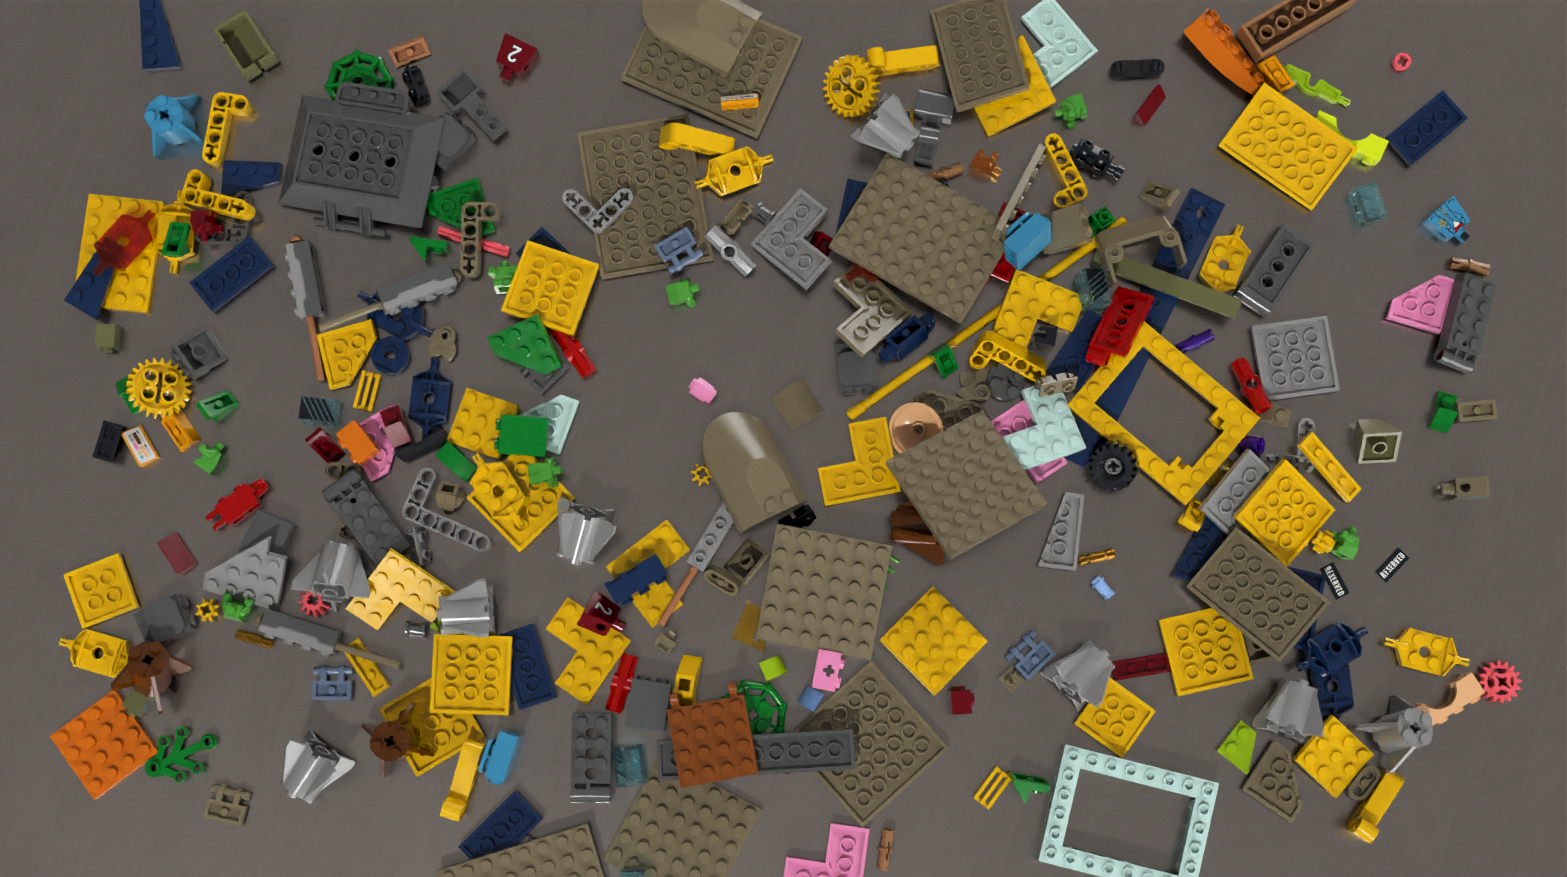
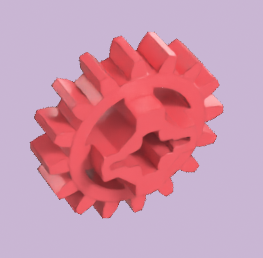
(1505, 676)

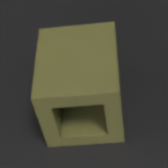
(108, 337)
(137, 704)

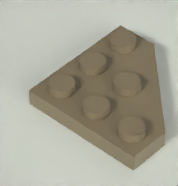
(949, 408)
(1275, 782)

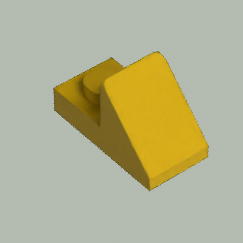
(1192, 516)

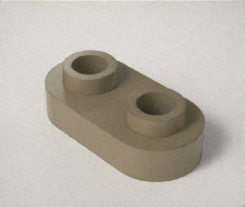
(722, 580)
(1363, 783)

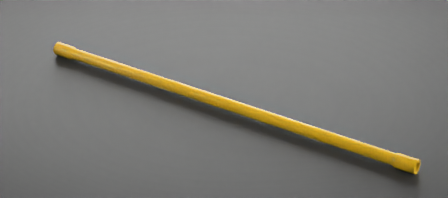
(862, 406)

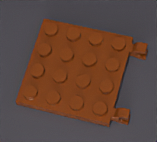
(712, 739)

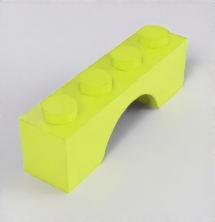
(1369, 149)

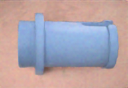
(1102, 587)

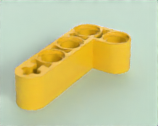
(902, 60)
(223, 129)
(695, 139)
(1062, 169)
(219, 201)
(1032, 366)
(463, 781)
(1374, 806)

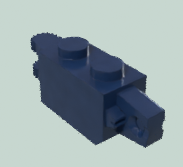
(907, 337)

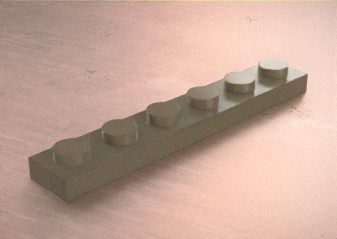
(1017, 198)

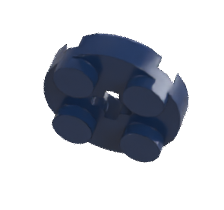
(385, 345)

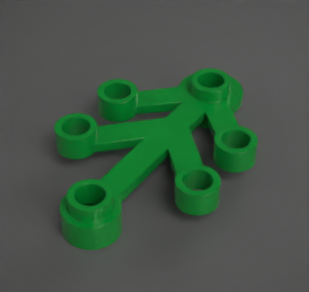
(177, 755)

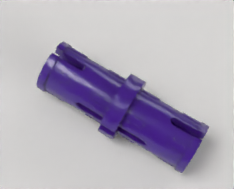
(1195, 342)

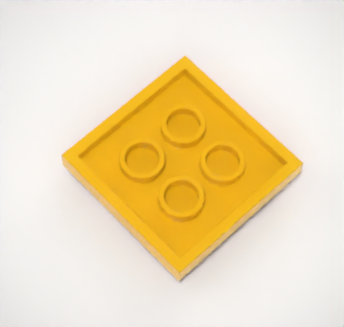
(476, 422)
(101, 590)
(1116, 720)
(1333, 757)

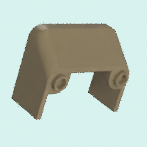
(1110, 242)

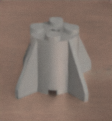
(887, 127)
(582, 531)
(334, 574)
(468, 611)
(1082, 675)
(1292, 711)
(1400, 731)
(311, 767)

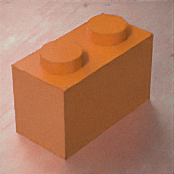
(358, 443)

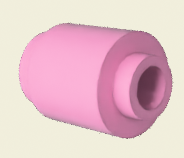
(702, 390)

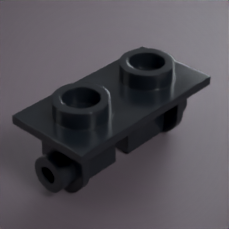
(417, 92)
(803, 517)

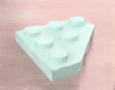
(560, 416)

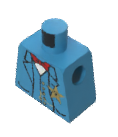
(1448, 221)

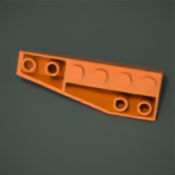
(1224, 51)

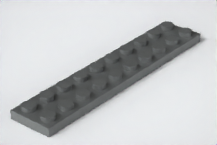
(783, 752)

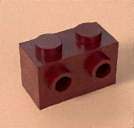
(960, 701)

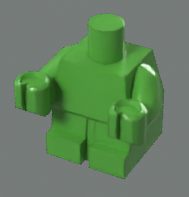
(1072, 108)
(502, 276)
(682, 292)
(210, 457)
(544, 472)
(1346, 544)
(236, 609)

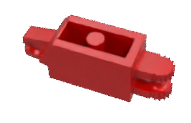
(239, 504)

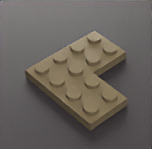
(876, 316)

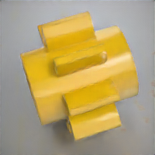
(699, 470)
(1323, 541)
(202, 610)

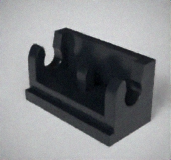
(1044, 341)
(107, 441)

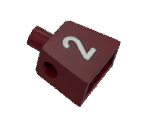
(515, 57)
(601, 615)

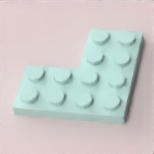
(1062, 41)
(1053, 434)

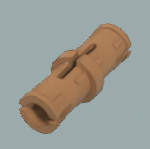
(945, 173)
(1469, 266)
(885, 849)

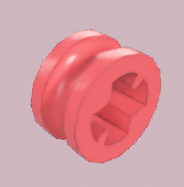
(1404, 56)

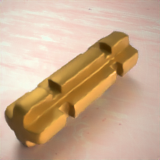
(1096, 556)
(253, 638)

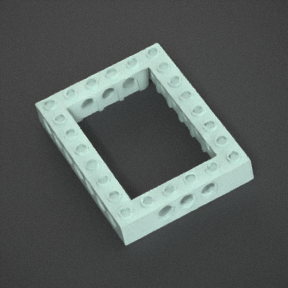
(1061, 798)

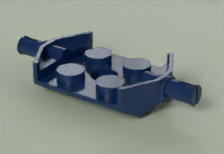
(406, 327)
(436, 412)
(1322, 658)
(1335, 702)

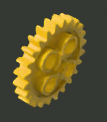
(842, 98)
(139, 385)

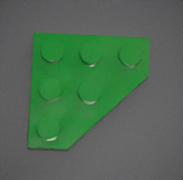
(448, 203)
(527, 345)

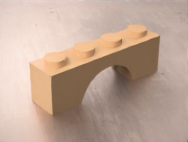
(1462, 691)

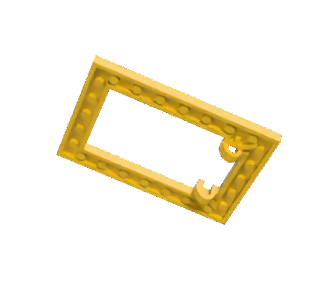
(1176, 478)

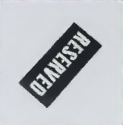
(1392, 564)
(1334, 580)

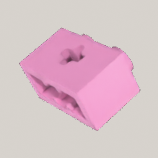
(824, 659)

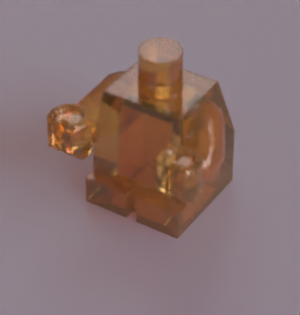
(986, 164)

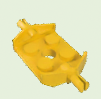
(723, 182)
(174, 213)
(1231, 250)
(487, 479)
(84, 646)
(1440, 657)

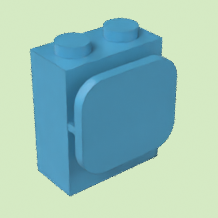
(1026, 239)
(500, 756)

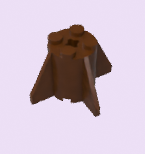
(914, 534)
(149, 670)
(400, 731)

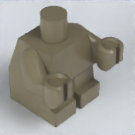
(448, 496)

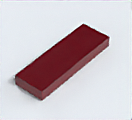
(1140, 666)

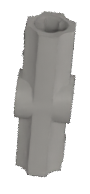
(721, 240)

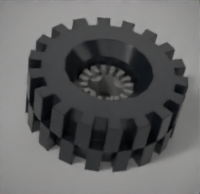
(1104, 474)

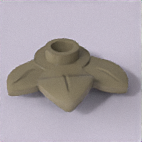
(441, 346)
(972, 384)

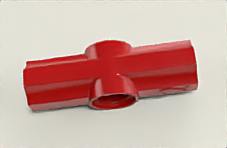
(574, 353)
(1246, 376)
(621, 683)

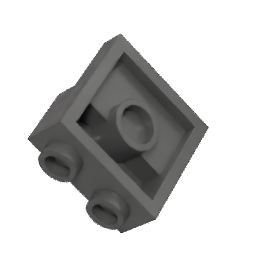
(197, 354)

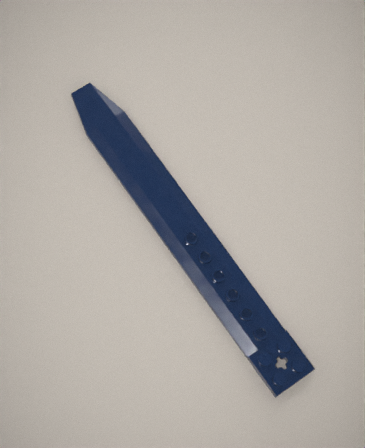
(1193, 235)

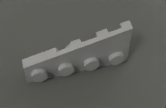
(1064, 537)

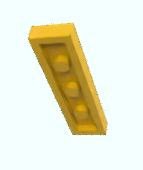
(1329, 467)

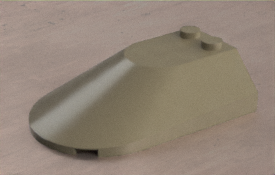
(702, 28)
(749, 469)

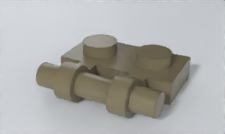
(226, 811)

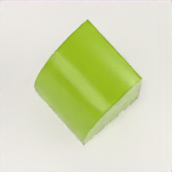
(773, 667)

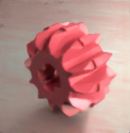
(313, 608)

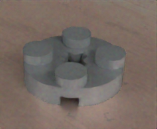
(996, 385)

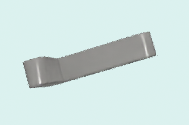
(439, 520)

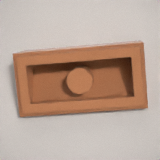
(409, 51)

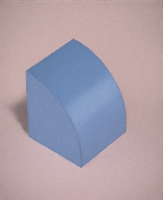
(810, 698)

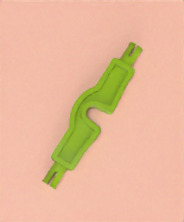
(1320, 89)

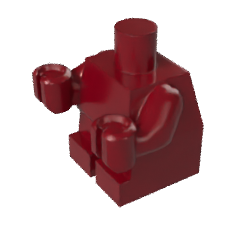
(204, 223)

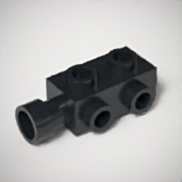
(1095, 159)

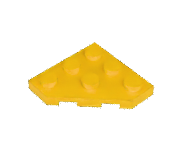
(345, 351)

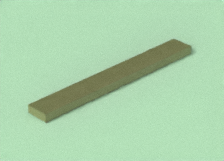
(1174, 286)

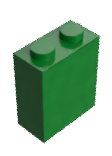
(521, 435)

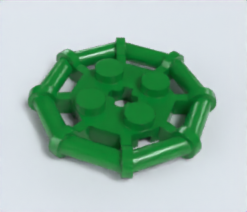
(357, 72)
(762, 707)

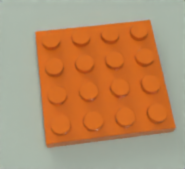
(104, 744)

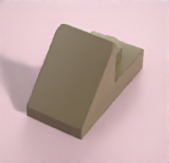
(1159, 194)
(1275, 416)

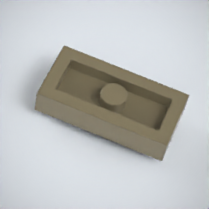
(1476, 410)

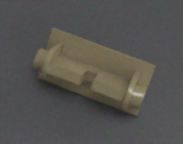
(735, 216)
(1064, 383)

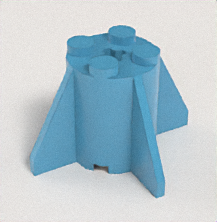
(171, 121)

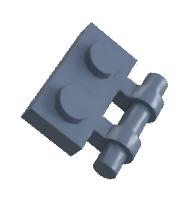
(675, 245)
(1034, 659)
(332, 689)

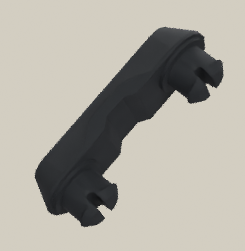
(1137, 68)
(430, 442)

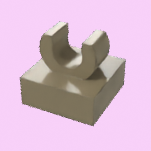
(666, 642)
(1011, 679)

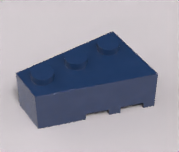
(637, 580)

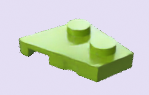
(1239, 746)

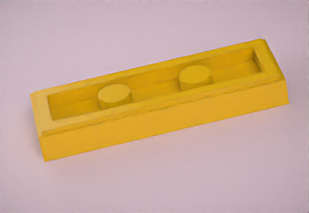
(368, 670)

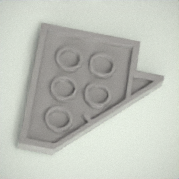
(251, 575)

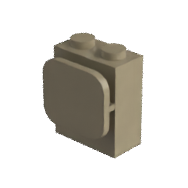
(1068, 229)

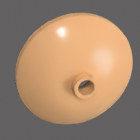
(906, 422)

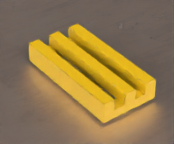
(364, 374)
(1002, 774)

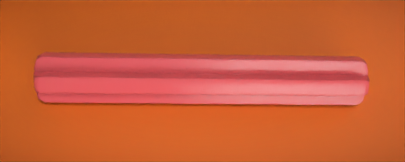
(486, 244)

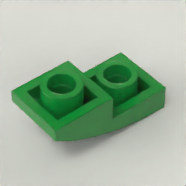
(1100, 220)
(456, 461)

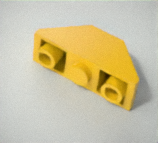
(688, 679)

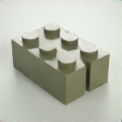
(246, 45)

